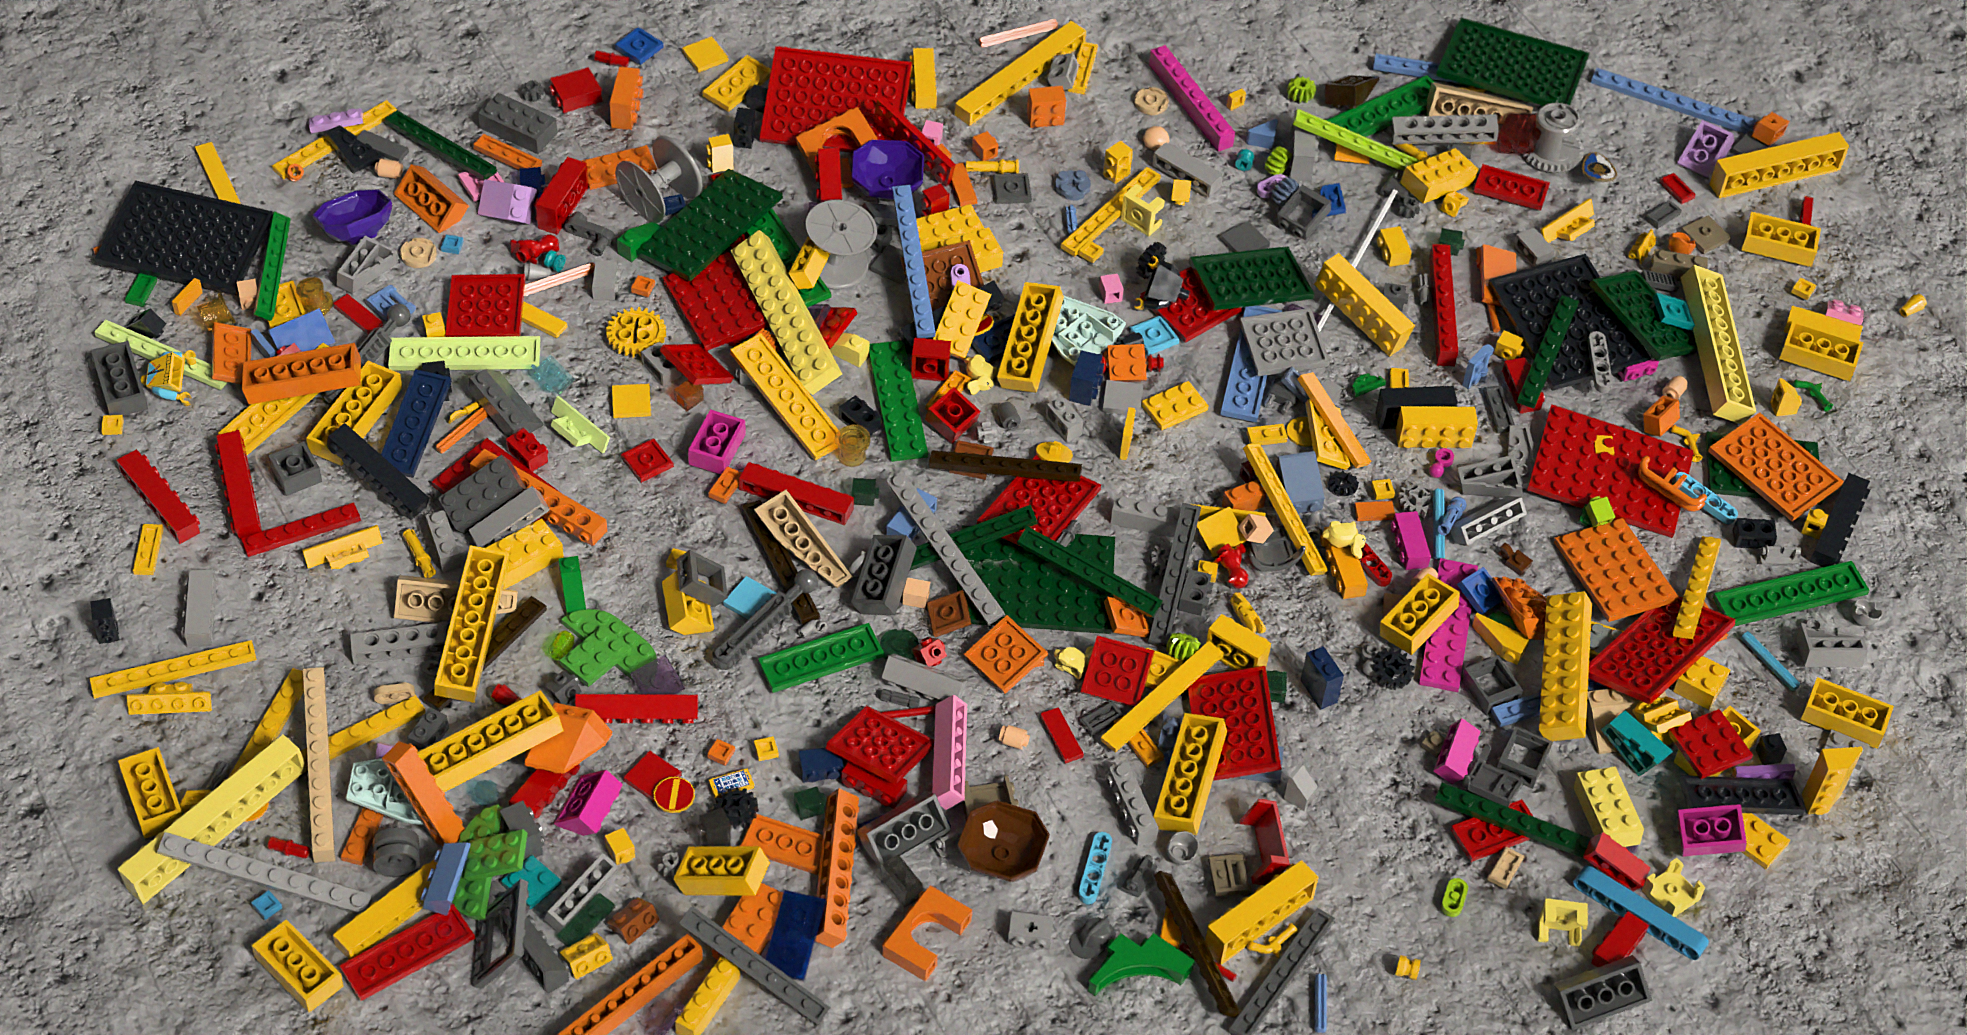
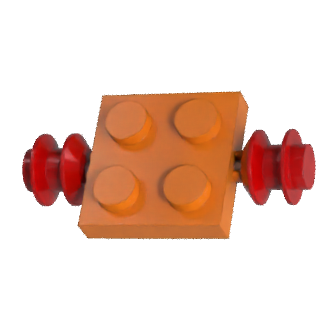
(1129, 364)

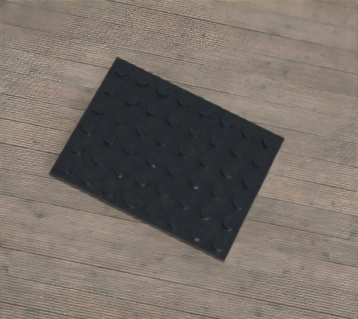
(184, 237)
(1530, 303)

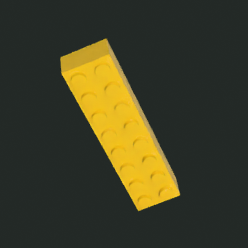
(1778, 165)
(471, 624)
(1565, 666)
(491, 741)

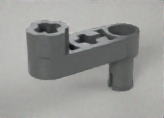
(580, 227)

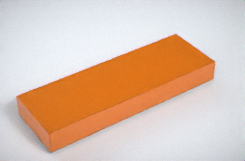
(962, 186)

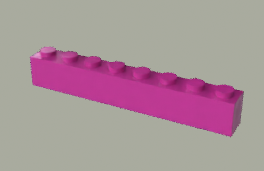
(1192, 98)

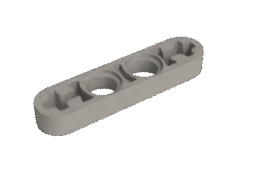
(1599, 362)

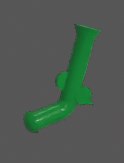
(1815, 392)

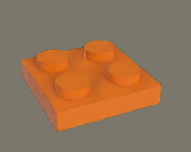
(1125, 618)

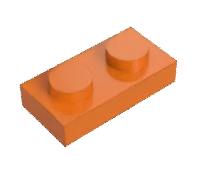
(725, 485)

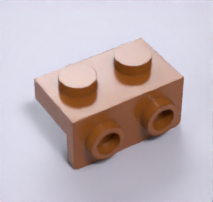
(634, 920)

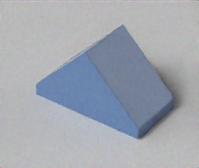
(1263, 134)

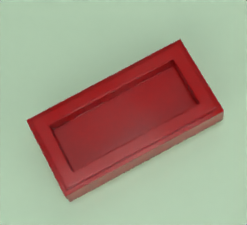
(1677, 188)

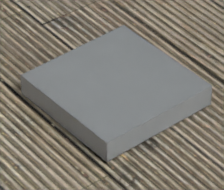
(1122, 395)

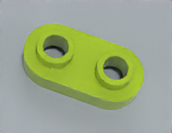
(1454, 899)

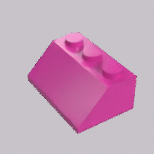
(589, 803)

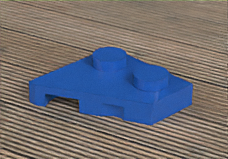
(1334, 194)

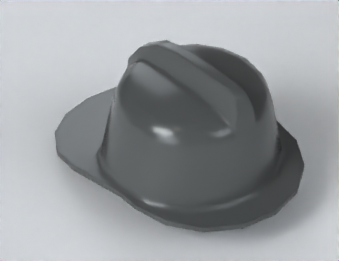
(1092, 938)

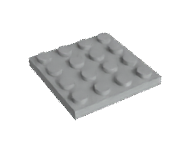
(1284, 341)

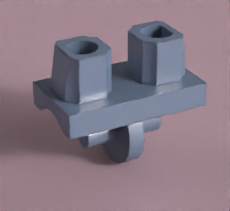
(1169, 732)

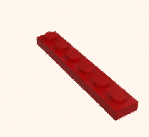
(300, 529)

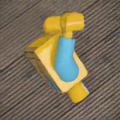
(166, 375)

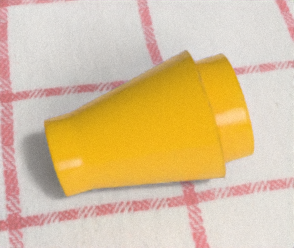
(1913, 305)

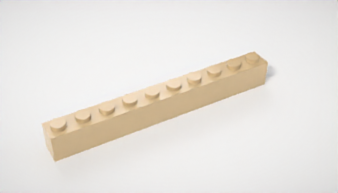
(319, 765)

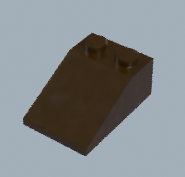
(1349, 90)

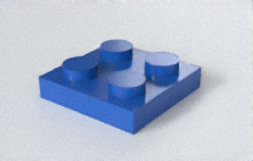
(639, 45)
(1480, 591)

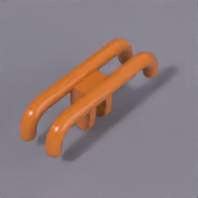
(1668, 490)

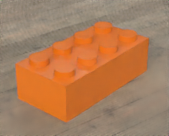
(754, 919)

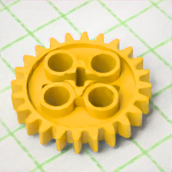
(622, 330)

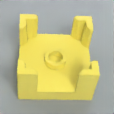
(1140, 213)
(1671, 890)
(1563, 916)

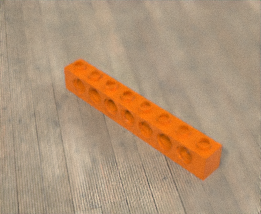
(563, 511)
(836, 865)

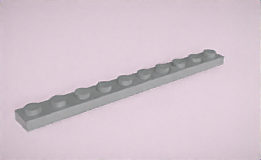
(945, 548)
(263, 873)

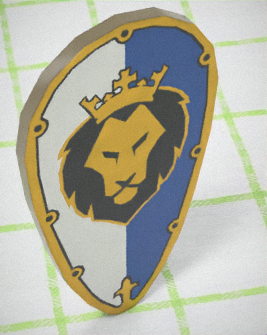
(1598, 168)

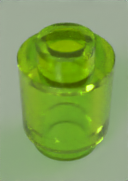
(561, 645)

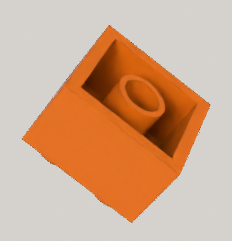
(1046, 106)

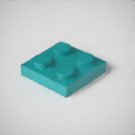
(1673, 311)
(540, 880)

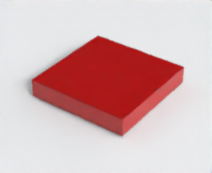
(647, 460)
(649, 773)

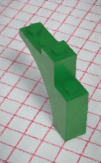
(1151, 958)

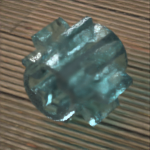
(486, 792)

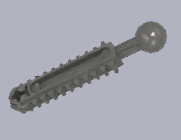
(376, 342)
(763, 621)

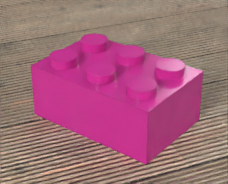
(716, 442)
(1711, 830)

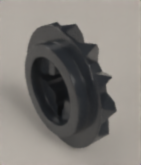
(1347, 488)

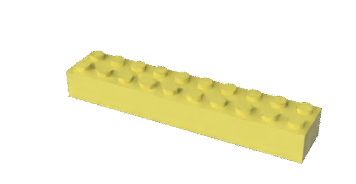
(786, 312)
(1718, 345)
(215, 815)

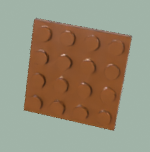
(938, 267)

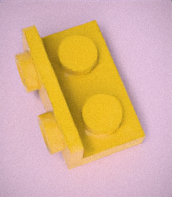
(587, 955)

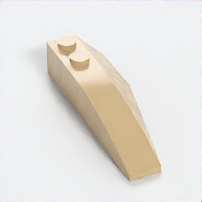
(1450, 100)
(798, 535)
(435, 599)

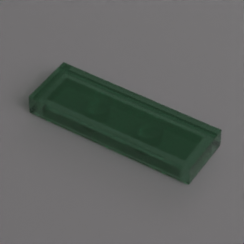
(586, 920)

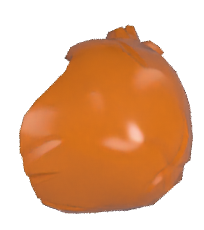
(1681, 243)

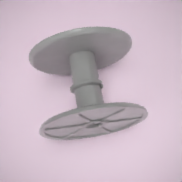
(674, 168)
(846, 234)

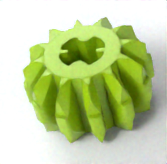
(1301, 89)
(1278, 161)
(1182, 645)

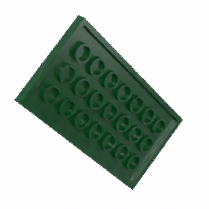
(709, 224)

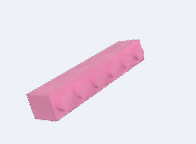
(950, 751)

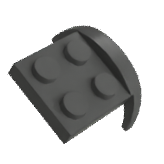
(1275, 552)
(1492, 782)

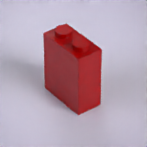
(575, 90)

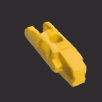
(1246, 613)

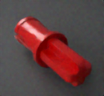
(611, 58)
(288, 847)

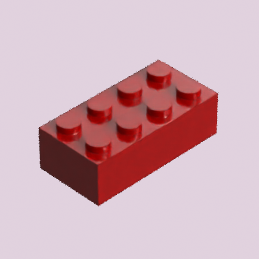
(562, 195)

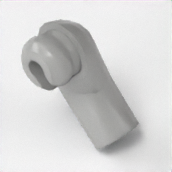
(813, 626)

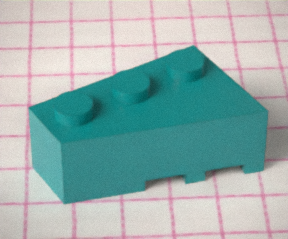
(1635, 743)

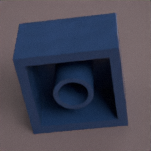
(1086, 378)

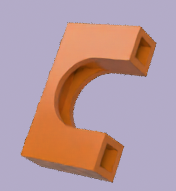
(850, 123)
(930, 907)

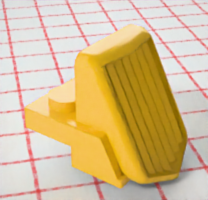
(1661, 716)

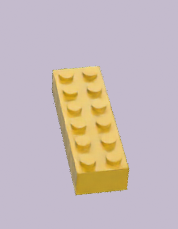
(1364, 304)
(1030, 337)
(356, 407)
(1190, 773)
(1261, 911)

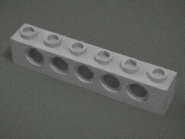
(1444, 129)
(397, 643)

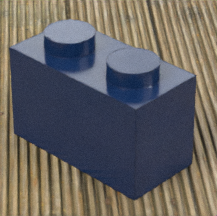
(819, 765)

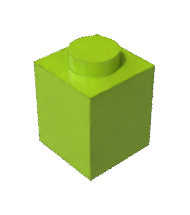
(1599, 511)

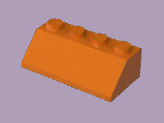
(430, 198)

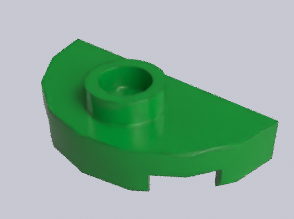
(1366, 383)

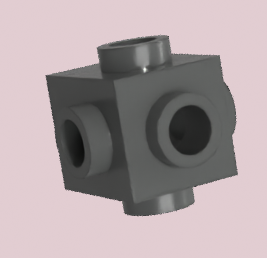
(564, 687)

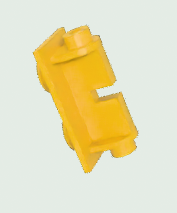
(1642, 246)

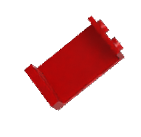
(1270, 839)

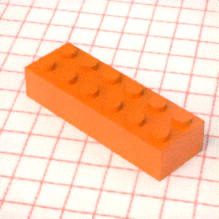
(301, 373)

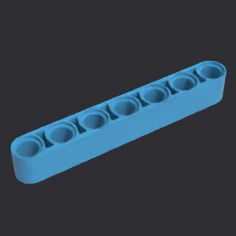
(1621, 900)

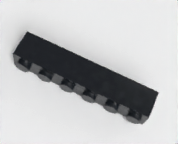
(995, 302)
(377, 471)
(1840, 520)

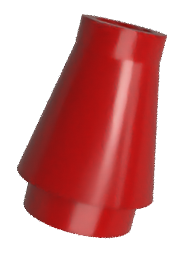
(504, 695)

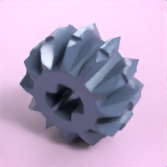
(1284, 191)

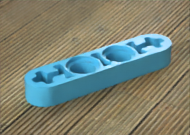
(1726, 507)
(1093, 867)

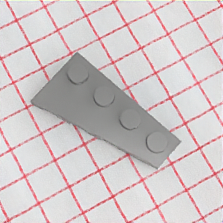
(1522, 447)

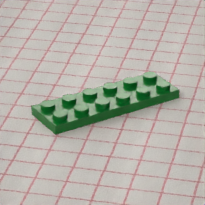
(820, 657)

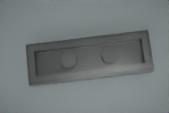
(387, 147)
(1498, 408)

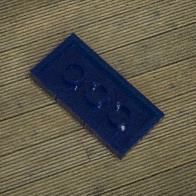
(795, 933)

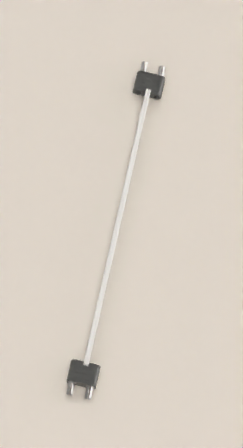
(1394, 192)

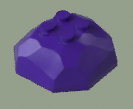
(886, 164)
(354, 215)

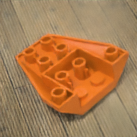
(1524, 605)
(581, 737)

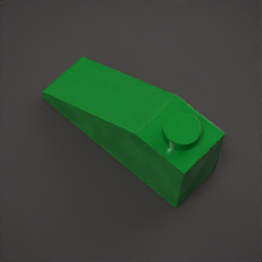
(634, 239)
(572, 584)

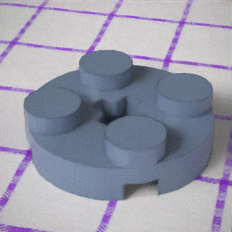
(1081, 182)

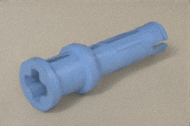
(1453, 513)

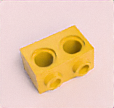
(1117, 162)

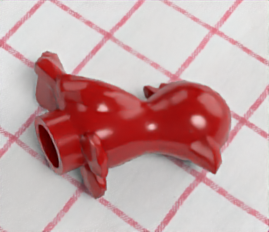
(529, 249)
(1231, 560)

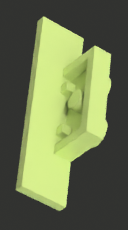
(577, 427)

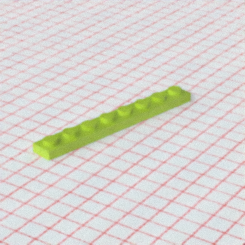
(1352, 140)

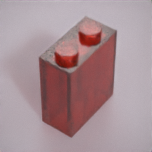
(1518, 134)

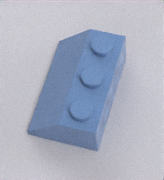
(445, 877)

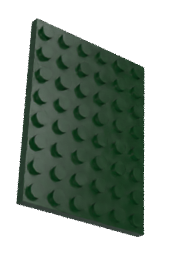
(1512, 64)
(1039, 592)

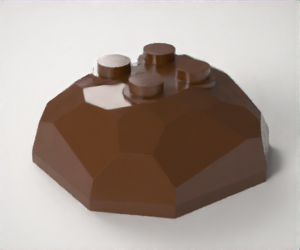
(1003, 841)

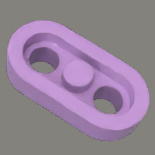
(1266, 186)
(965, 277)

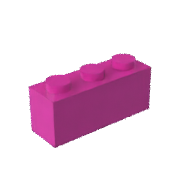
(1410, 540)
(1457, 751)

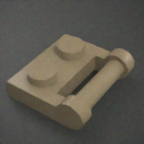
(1223, 876)

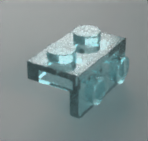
(554, 375)

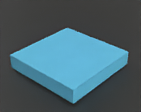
(1156, 335)
(748, 597)

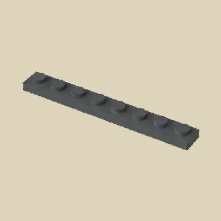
(1175, 574)
(754, 965)
(1282, 974)

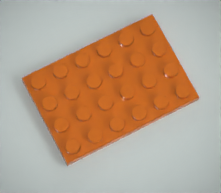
(1775, 466)
(1616, 570)

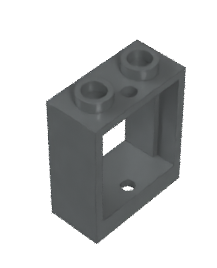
(1311, 198)
(688, 567)
(1488, 665)
(1537, 744)

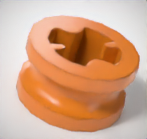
(289, 174)

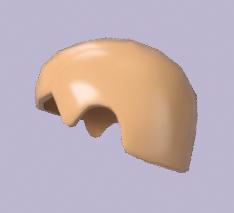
(1155, 137)

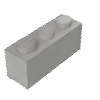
(443, 541)

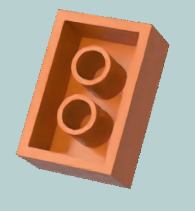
(626, 98)

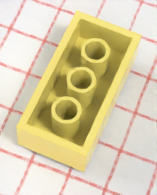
(1608, 805)

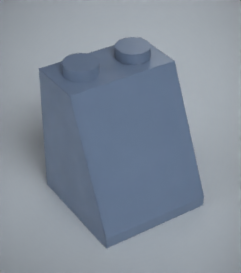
(1301, 480)

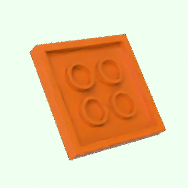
(1005, 654)

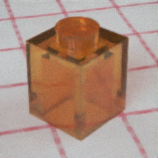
(688, 395)

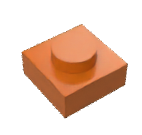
(643, 286)
(721, 752)

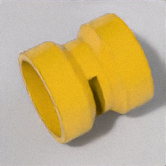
(1408, 967)

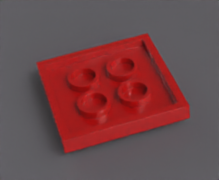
(696, 364)
(1117, 671)
(1710, 744)

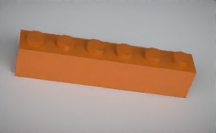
(423, 793)

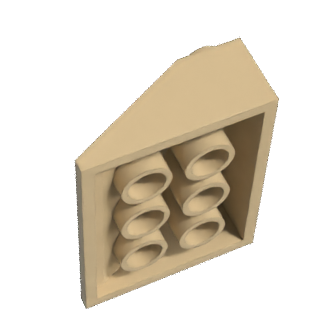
(1603, 708)

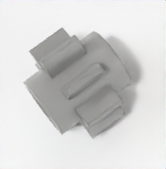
(986, 431)
(669, 864)

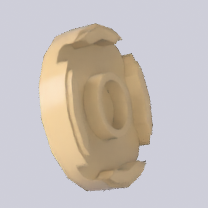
(1151, 101)
(418, 253)

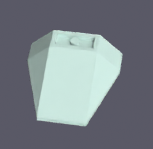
(1085, 329)
(377, 790)

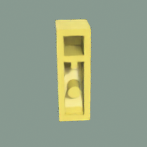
(851, 349)

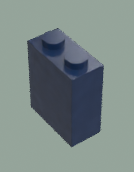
(1322, 677)

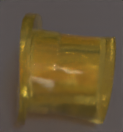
(314, 296)
(215, 312)
(852, 445)

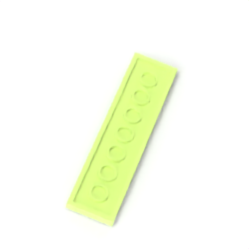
(465, 352)

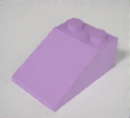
(1705, 148)
(507, 201)

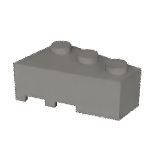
(365, 264)
(1491, 478)
(1830, 649)

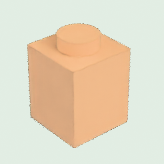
(247, 293)
(1256, 528)
(916, 593)

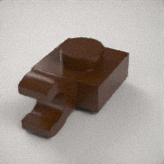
(1515, 561)

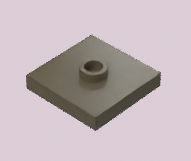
(1706, 234)

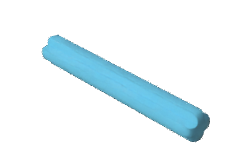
(1438, 515)
(1770, 661)

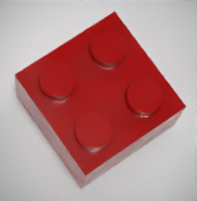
(931, 359)
(952, 415)

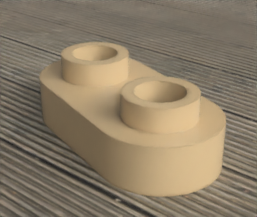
(393, 693)

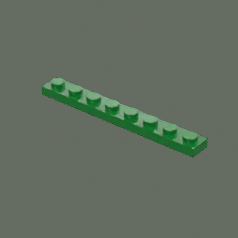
(272, 266)

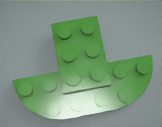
(604, 645)
(488, 856)

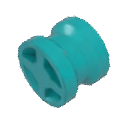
(1244, 159)
(555, 261)

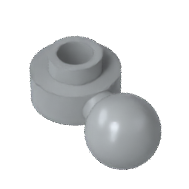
(1368, 655)

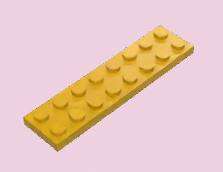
(786, 395)
(264, 418)

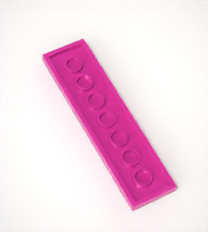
(1447, 645)

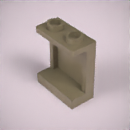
(984, 794)

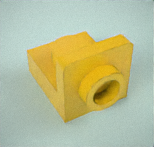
(1453, 202)
(192, 798)

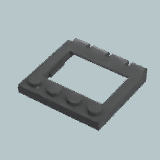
(484, 969)

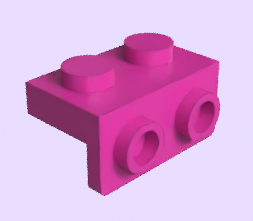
(1638, 370)

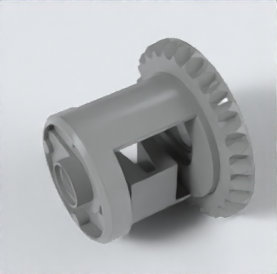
(1557, 147)

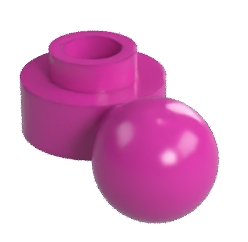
(1437, 469)

